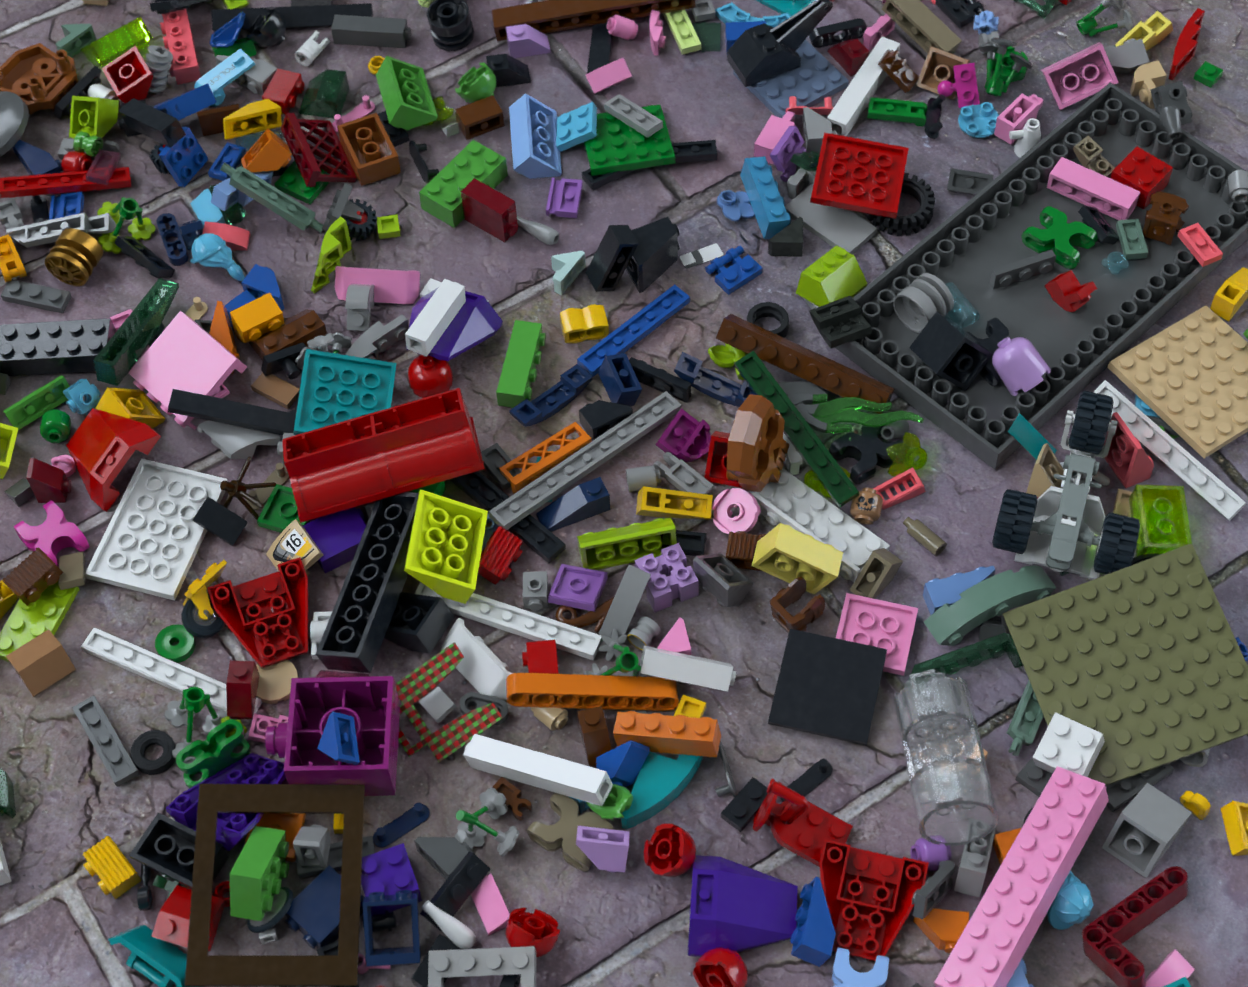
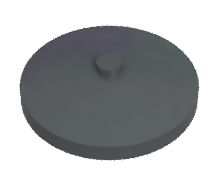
(13, 120)

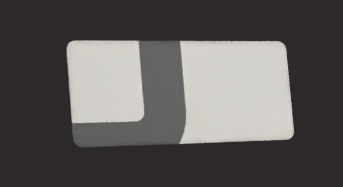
(701, 255)

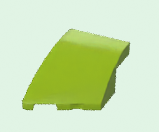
(334, 246)

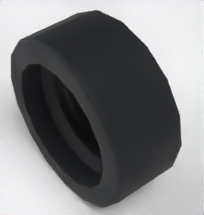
(773, 310)

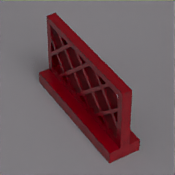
(303, 151)

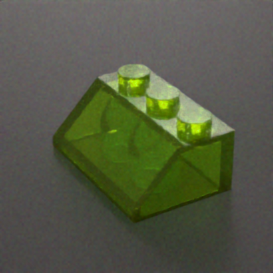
(117, 43)

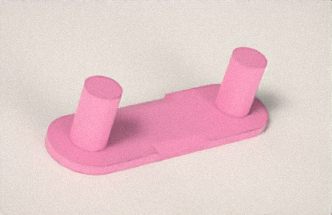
(359, 111)

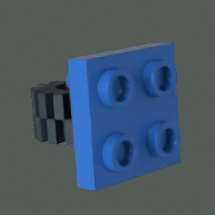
(180, 160)

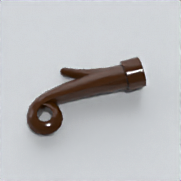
(586, 619)

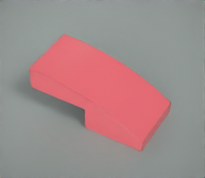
(235, 237)

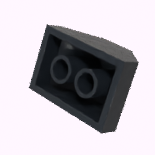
(770, 50)

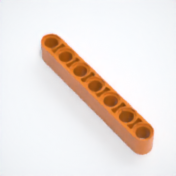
(591, 691)

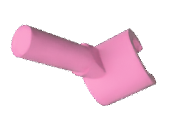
(363, 969)

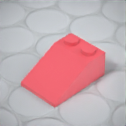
(1127, 456)

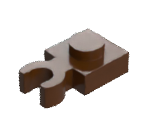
(512, 797)

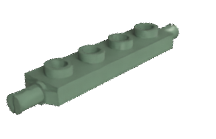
(271, 198)
(1025, 721)

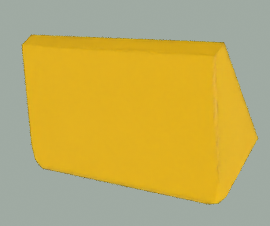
(1236, 826)

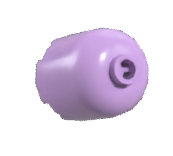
(1019, 364)

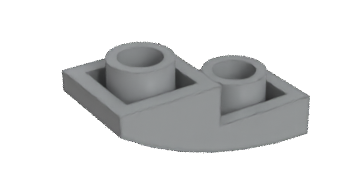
(437, 704)

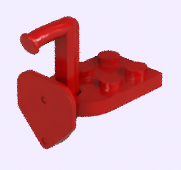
(799, 823)

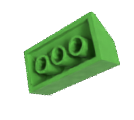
(405, 94)

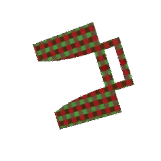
(457, 732)

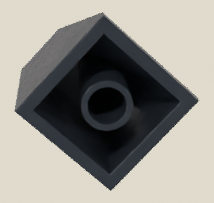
(654, 253)
(950, 351)

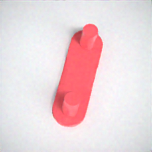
(798, 110)

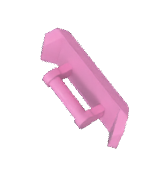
(389, 285)

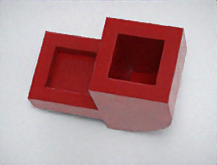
(1069, 292)

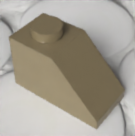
(876, 573)

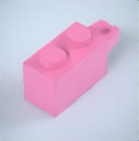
(1016, 116)
(772, 134)

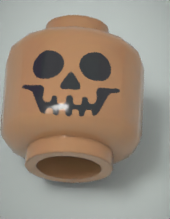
(866, 506)

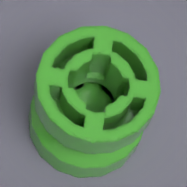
(85, 143)

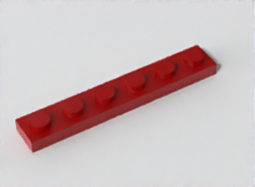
(59, 183)

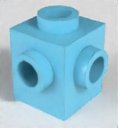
(75, 396)

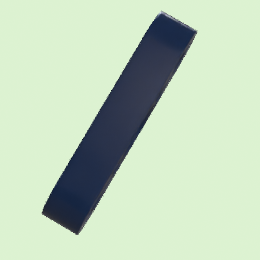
(171, 246)

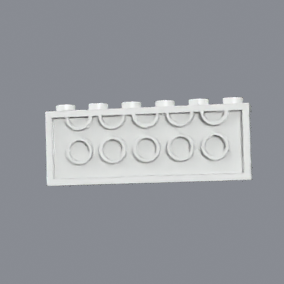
(811, 514)

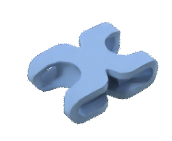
(845, 976)

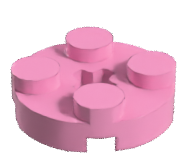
(748, 510)

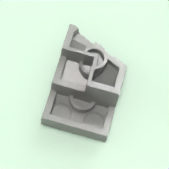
(235, 440)

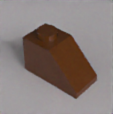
(593, 733)

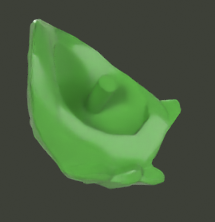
(615, 803)

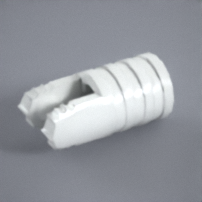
(310, 49)

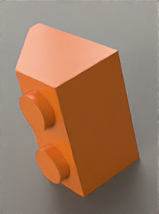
(267, 154)

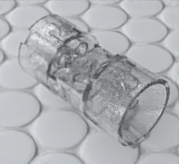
(945, 759)

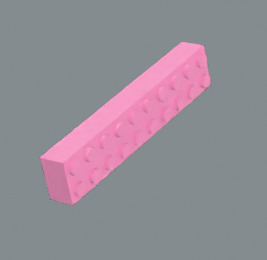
(1026, 883)

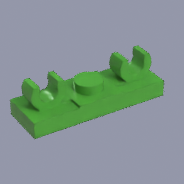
(37, 403)

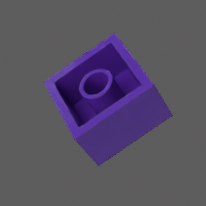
(388, 873)

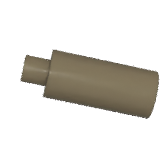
(925, 536)

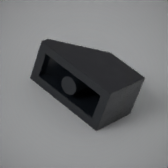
(508, 70)
(602, 416)

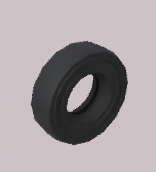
(147, 739)

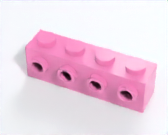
(1093, 189)

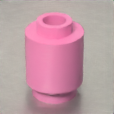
(622, 27)

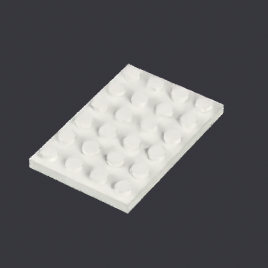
(153, 530)

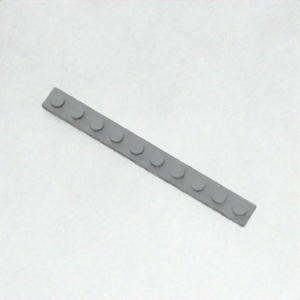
(584, 461)

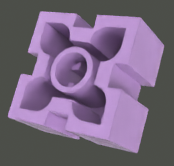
(668, 578)

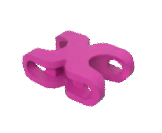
(53, 534)

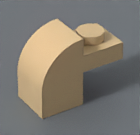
(1146, 78)

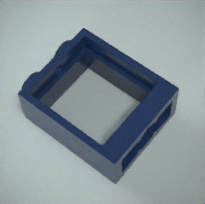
(395, 955)

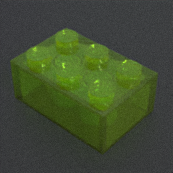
(1161, 518)

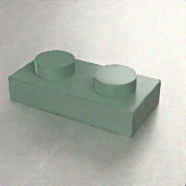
(1132, 239)

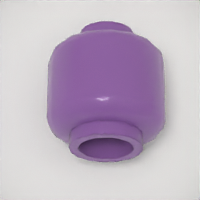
(931, 853)

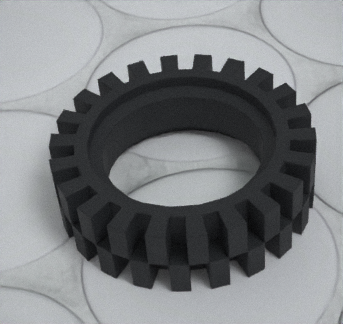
(916, 220)

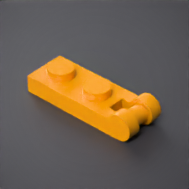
(10, 259)

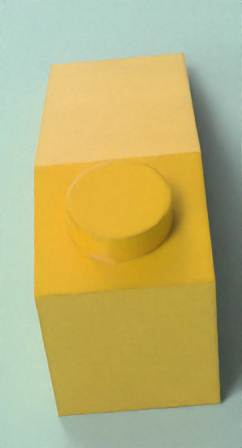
(252, 119)
(673, 504)

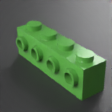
(520, 363)

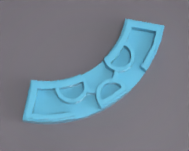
(732, 13)

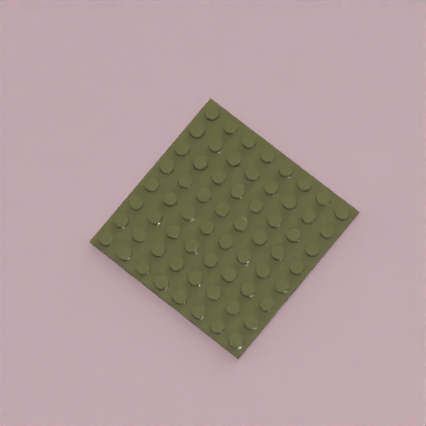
(1139, 662)

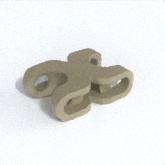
(564, 832)

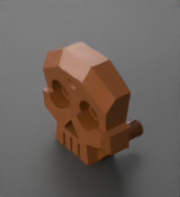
(38, 76)
(756, 444)

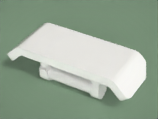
(479, 663)

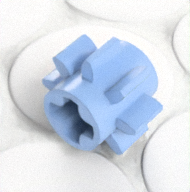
(986, 22)

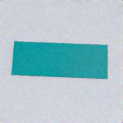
(1028, 436)

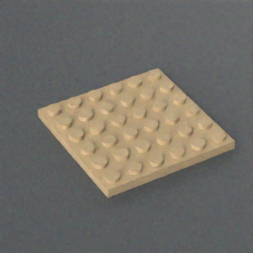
(1192, 379)

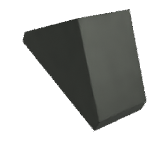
(788, 241)

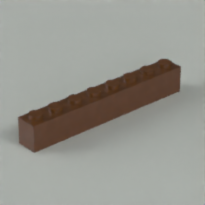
(802, 361)

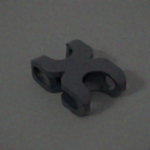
(996, 332)
(865, 449)

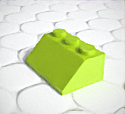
(831, 278)

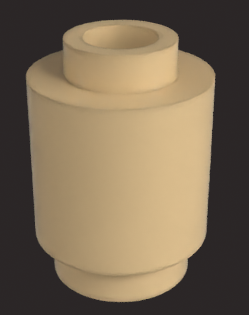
(551, 717)

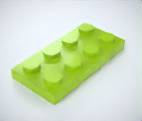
(36, 618)

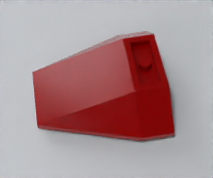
(104, 447)
(267, 613)
(868, 896)

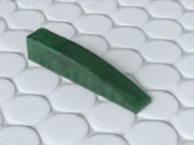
(135, 333)

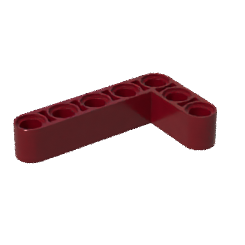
(1150, 902)

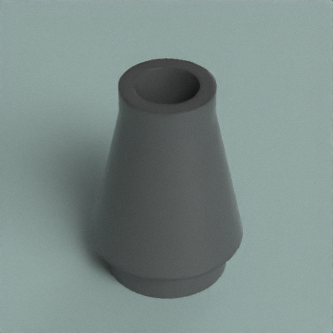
(1171, 121)
(895, 430)

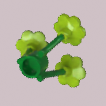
(125, 210)

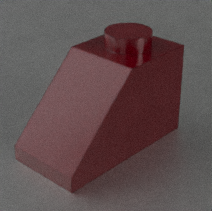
(849, 55)
(47, 482)
(241, 689)

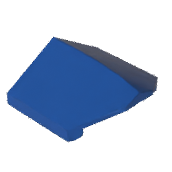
(228, 33)

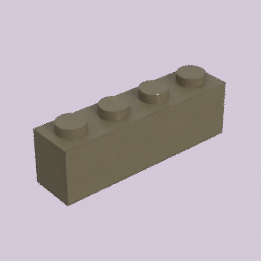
(922, 25)

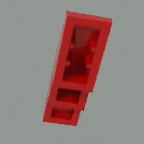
(1186, 43)

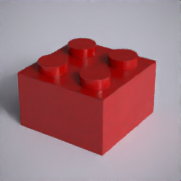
(1143, 174)

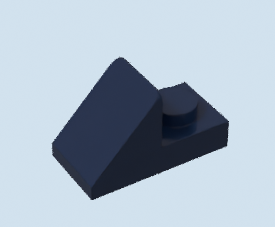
(191, 231)

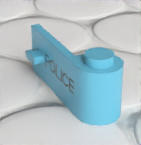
(225, 73)

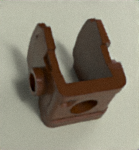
(1164, 217)
(789, 596)

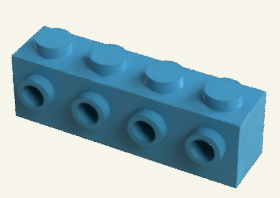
(764, 196)

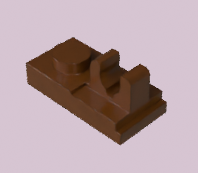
(898, 70)

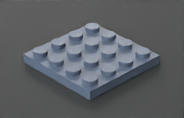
(808, 83)

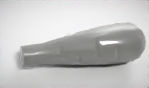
(539, 231)

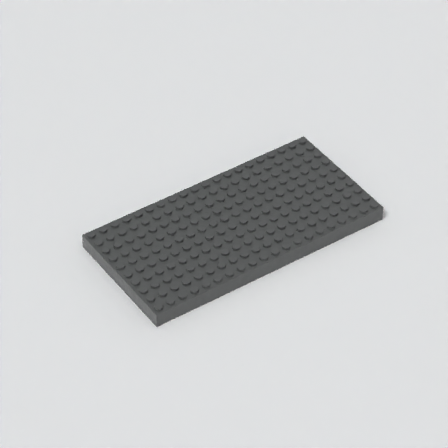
(1075, 343)

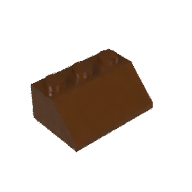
(297, 329)

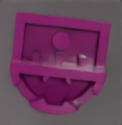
(685, 437)

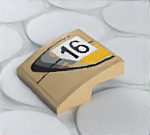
(292, 544)

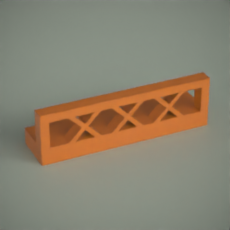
(549, 459)

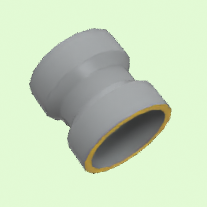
(644, 632)

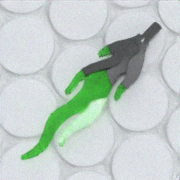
(825, 415)

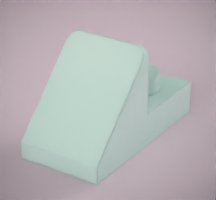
(567, 268)

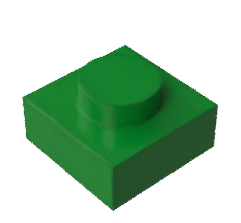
(1208, 74)

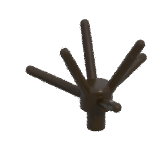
(238, 489)

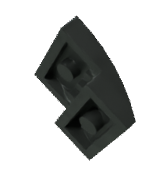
(840, 322)

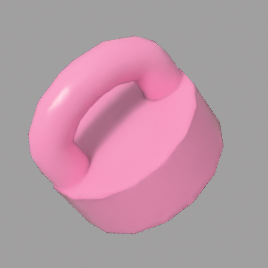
(64, 463)

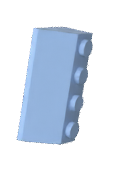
(534, 139)

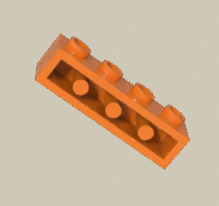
(669, 733)

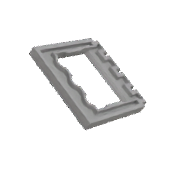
(482, 963)

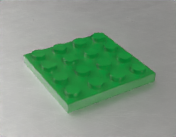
(623, 148)

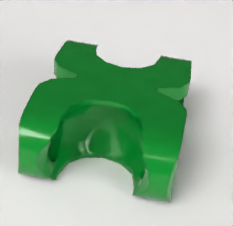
(1059, 237)
(213, 753)

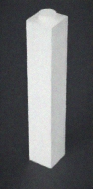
(861, 88)
(538, 769)

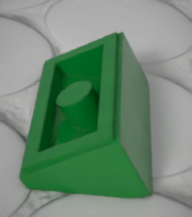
(243, 43)

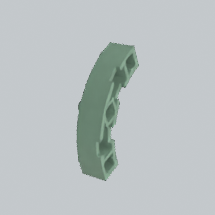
(987, 600)

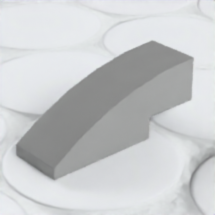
(625, 601)

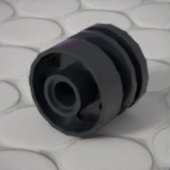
(450, 24)

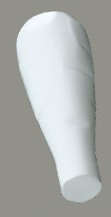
(454, 929)

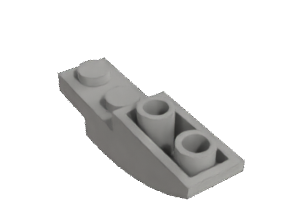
(379, 338)

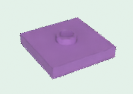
(577, 587)

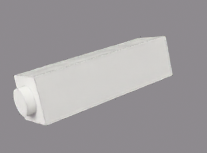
(435, 317)
(687, 668)

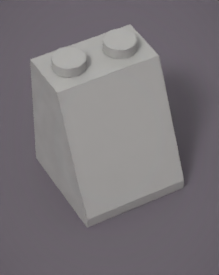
(1146, 829)

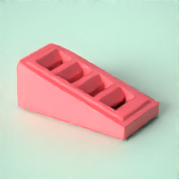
(901, 479)

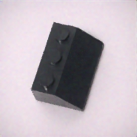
(170, 850)

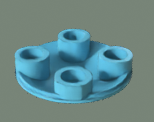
(978, 120)

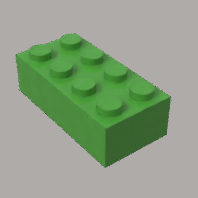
(443, 193)

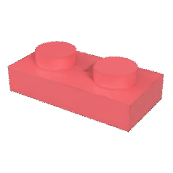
(1200, 244)

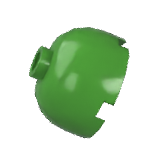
(477, 84)

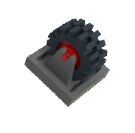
(358, 216)

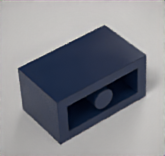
(619, 380)

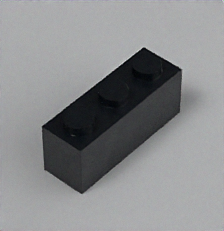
(612, 258)

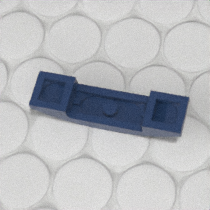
(711, 383)
(554, 399)

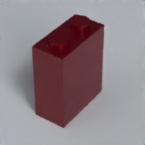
(489, 210)

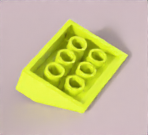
(446, 545)

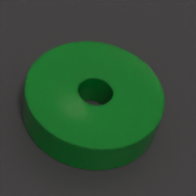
(172, 634)

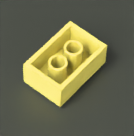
(794, 554)

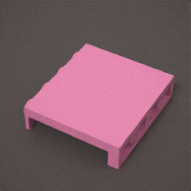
(186, 361)

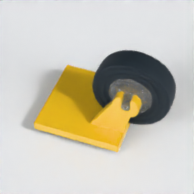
(198, 611)

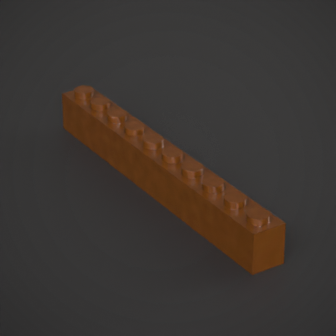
(569, 14)

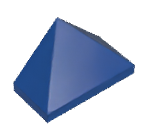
(340, 739)

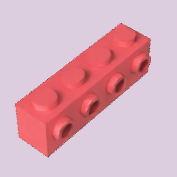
(181, 45)

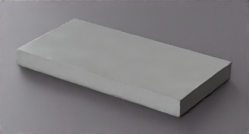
(831, 224)

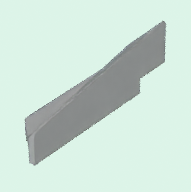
(50, 230)

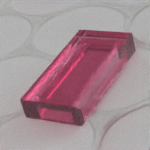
(103, 167)

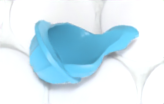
(213, 252)
(1071, 904)

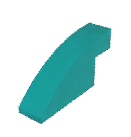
(658, 785)

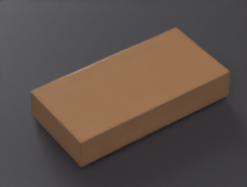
(276, 390)

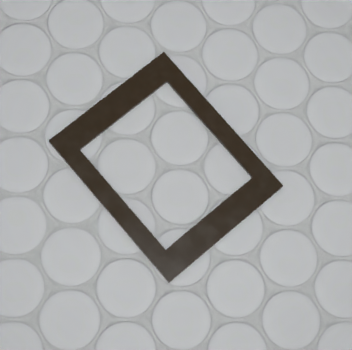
(276, 969)

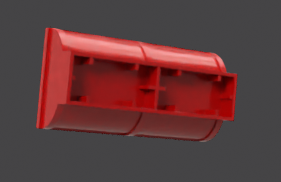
(381, 454)

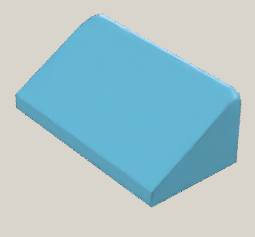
(205, 209)

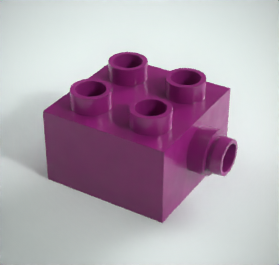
(376, 717)

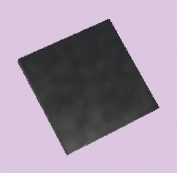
(827, 686)

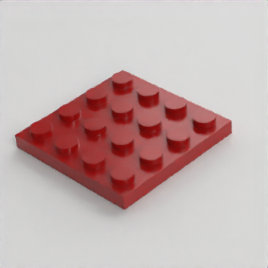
(859, 175)

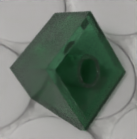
(325, 94)

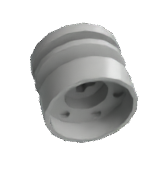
(921, 300)

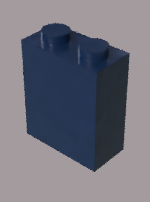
(318, 909)

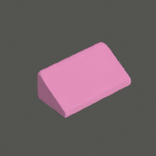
(490, 905)

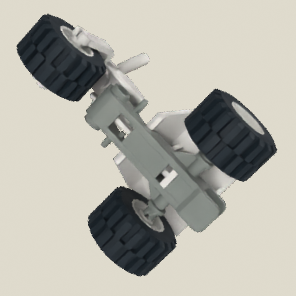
(1066, 524)

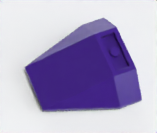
(470, 326)
(230, 826)
(737, 907)

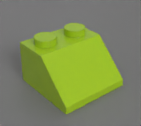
(92, 115)

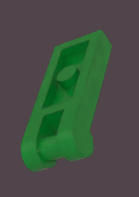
(897, 110)

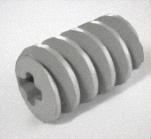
(159, 63)

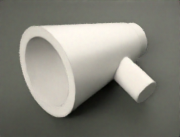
(1027, 137)

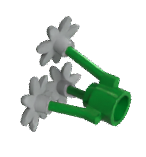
(625, 662)

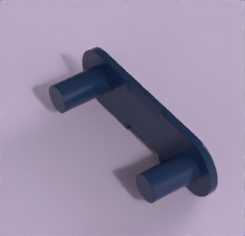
(400, 826)

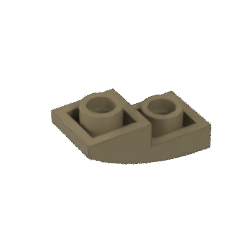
(1090, 157)

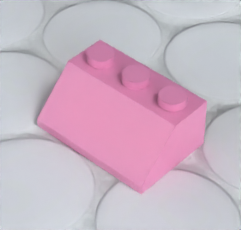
(1079, 75)

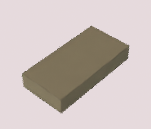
(74, 570)

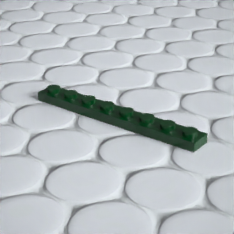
(798, 430)

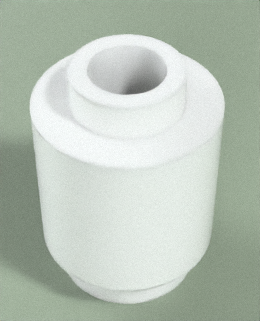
(101, 91)

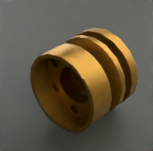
(73, 257)

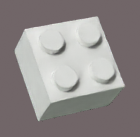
(1068, 746)

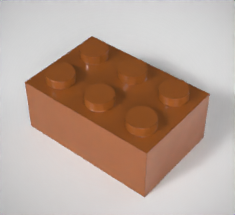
(369, 149)

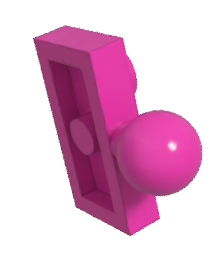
(965, 85)

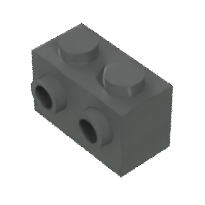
(1172, 95)

